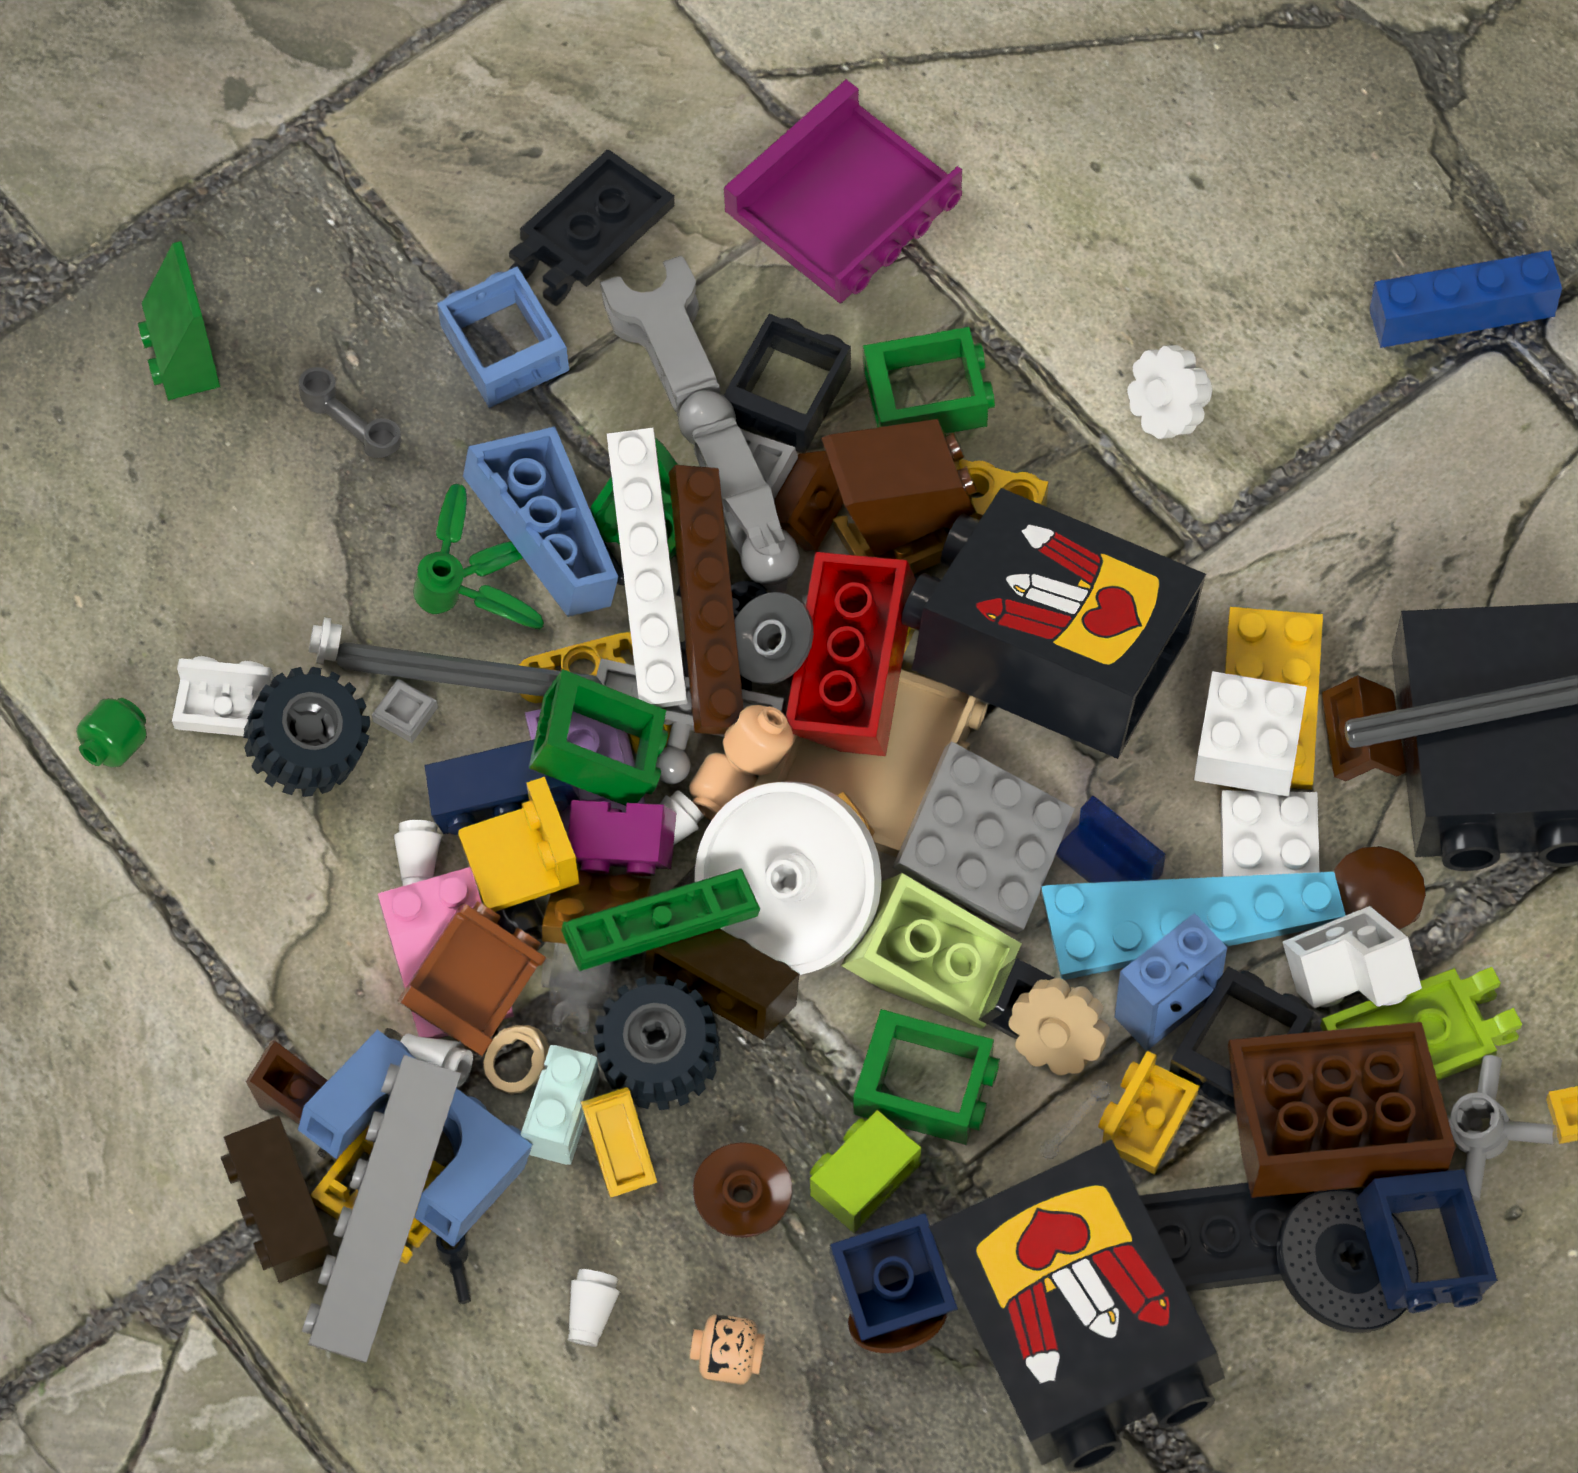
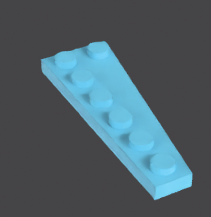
(1115, 922)

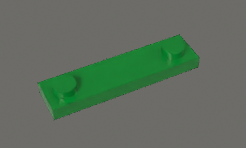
(660, 919)

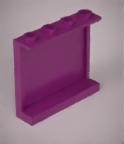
(840, 194)

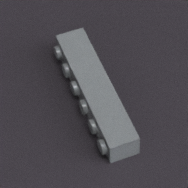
(383, 1209)

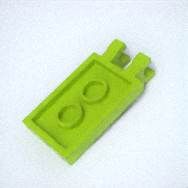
(1449, 1017)

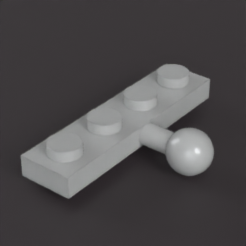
(673, 759)

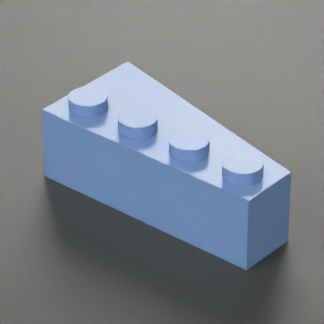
(544, 514)

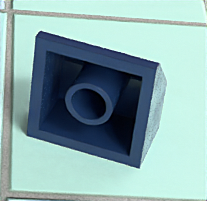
(892, 1277)

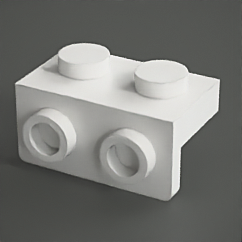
(217, 694)

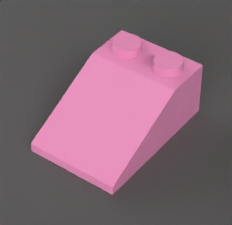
(416, 919)

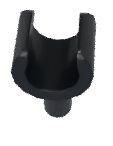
(455, 1261)

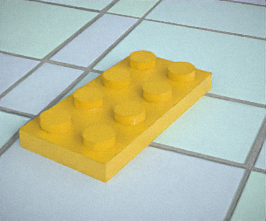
(1282, 650)

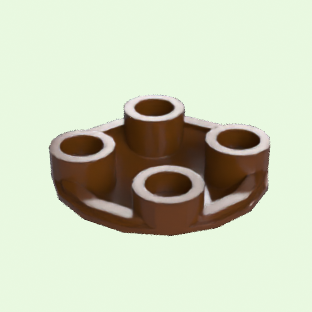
(1382, 881)

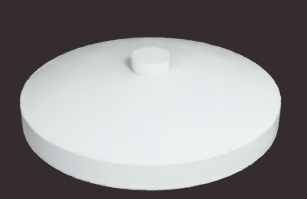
(806, 867)

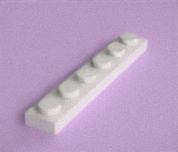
(647, 568)

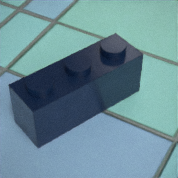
(487, 786)

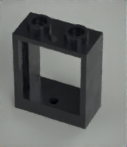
(773, 419)
(1213, 1079)

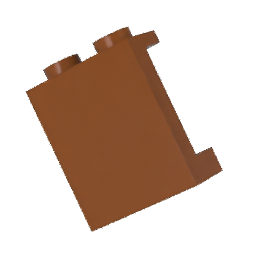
(472, 976)

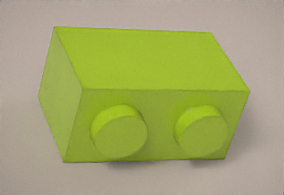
(864, 1170)

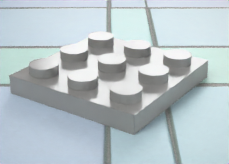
(983, 838)

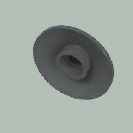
(760, 627)

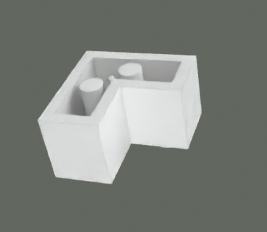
(1351, 956)

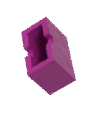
(630, 839)

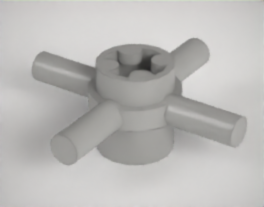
(1486, 1145)

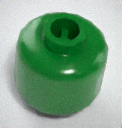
(111, 732)

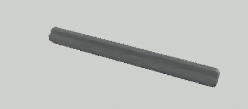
(448, 669)
(1462, 711)

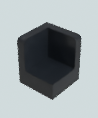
(1009, 984)

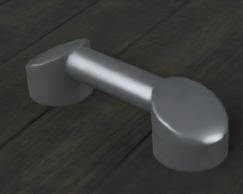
(318, 394)

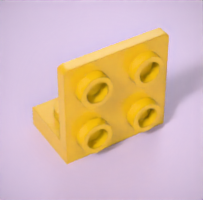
(521, 852)

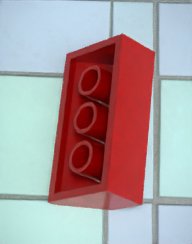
(855, 662)

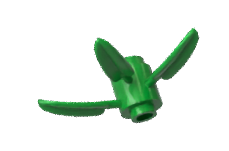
(442, 574)

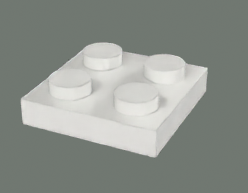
(1269, 833)

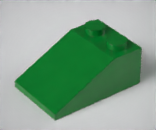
(177, 330)

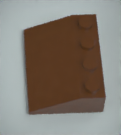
(1338, 1108)

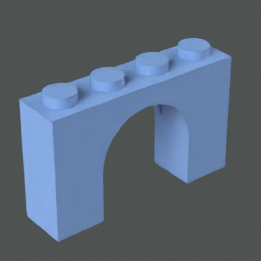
(484, 1148)

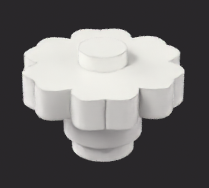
(1169, 391)

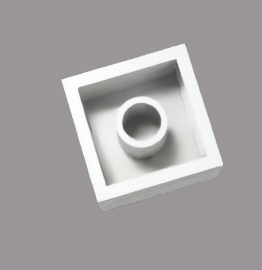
(1250, 733)

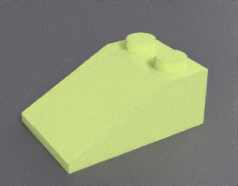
(931, 951)

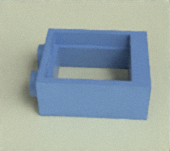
(521, 369)
(1173, 971)

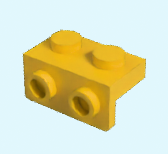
(1147, 1113)

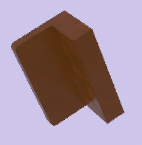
(809, 500)
(1353, 700)

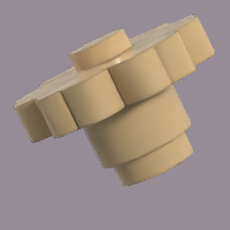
(1059, 1026)

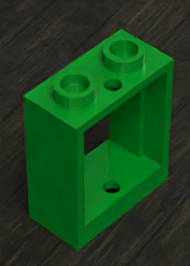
(917, 350)
(585, 768)
(913, 1114)

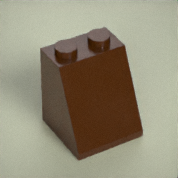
(900, 481)

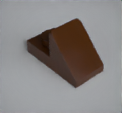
(283, 1082)

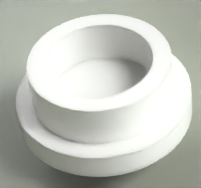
(325, 640)

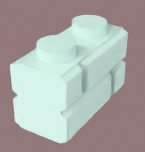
(555, 1110)

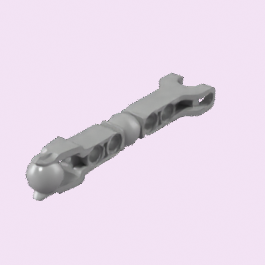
(706, 418)

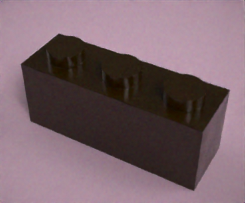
(731, 977)
(276, 1199)

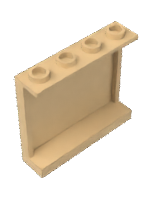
(892, 785)

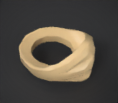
(528, 1034)

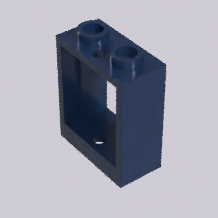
(1418, 1192)

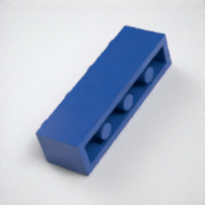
(1465, 299)

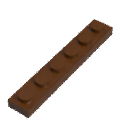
(706, 598)

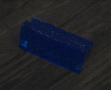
(1109, 848)

